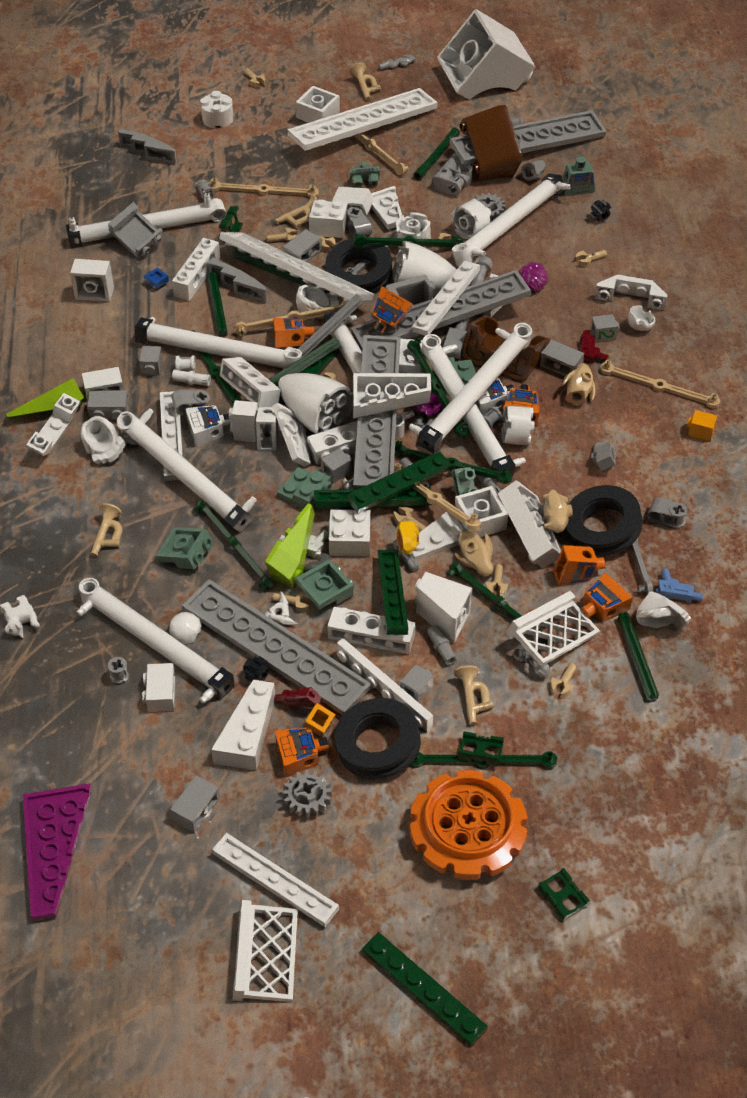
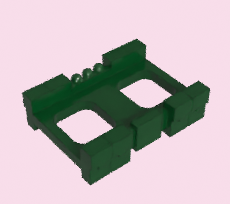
(227, 221)
(481, 743)
(557, 897)

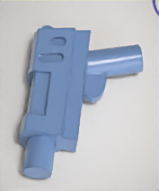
(674, 590)

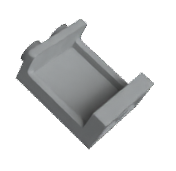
(134, 231)
(413, 290)

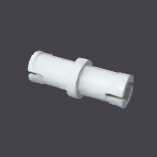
(191, 377)

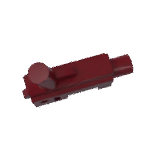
(588, 348)
(296, 698)

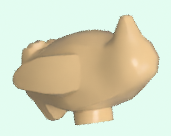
(579, 385)
(556, 511)
(476, 552)

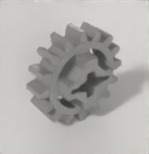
(495, 204)
(306, 795)

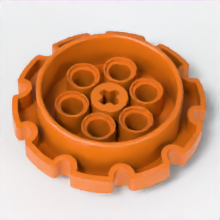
(468, 825)

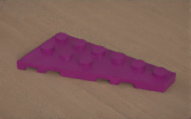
(51, 833)

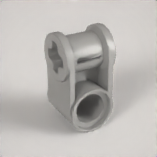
(358, 222)
(188, 399)
(666, 511)

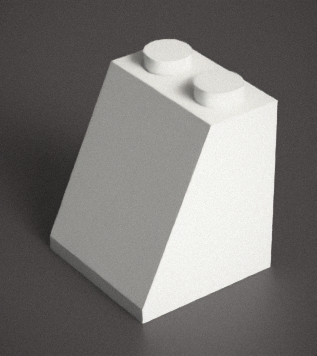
(443, 604)

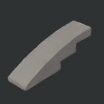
(147, 145)
(241, 282)

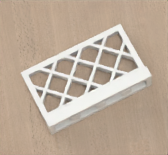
(544, 617)
(244, 953)

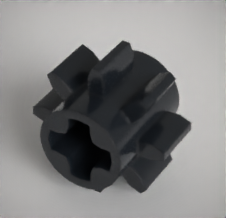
(600, 210)
(256, 669)

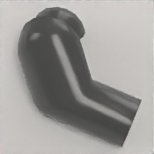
(324, 557)

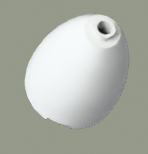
(419, 261)
(316, 400)

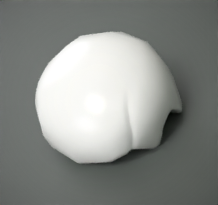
(639, 319)
(185, 627)

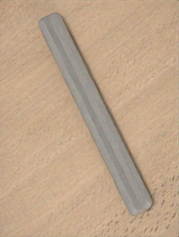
(330, 325)

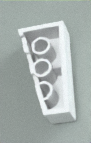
(388, 391)
(529, 521)
(245, 732)

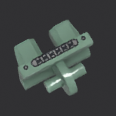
(364, 173)
(463, 481)

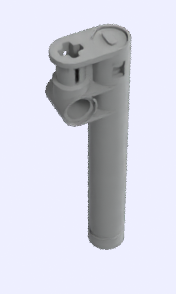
(452, 176)

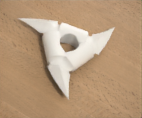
(284, 617)

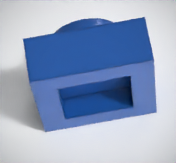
(156, 278)

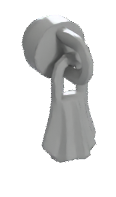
(522, 655)

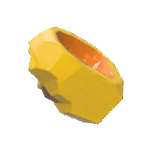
(407, 536)

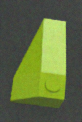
(48, 400)
(288, 556)

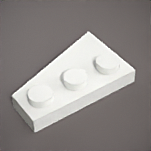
(386, 206)
(438, 536)

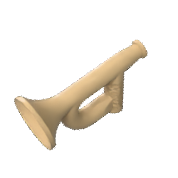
(357, 71)
(305, 209)
(108, 512)
(467, 674)

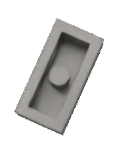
(304, 246)
(560, 358)
(107, 403)
(194, 803)

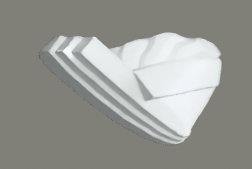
(312, 298)
(101, 439)
(659, 611)

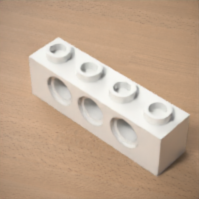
(195, 269)
(249, 382)
(331, 440)
(367, 630)

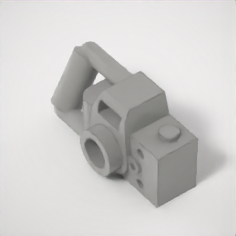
(604, 455)

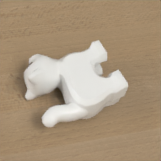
(18, 615)

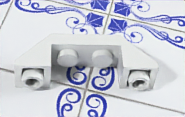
(632, 286)
(55, 427)

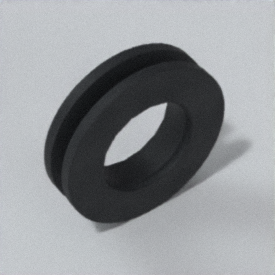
(347, 251)
(600, 498)
(389, 761)

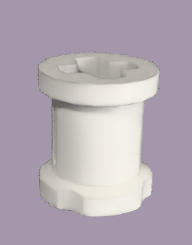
(185, 363)

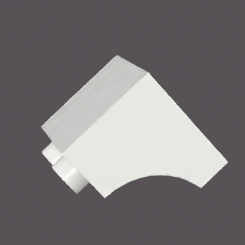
(485, 57)

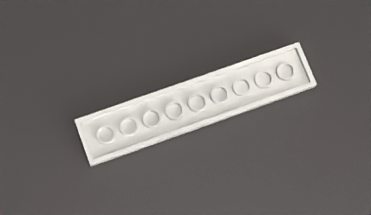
(362, 119)
(296, 267)

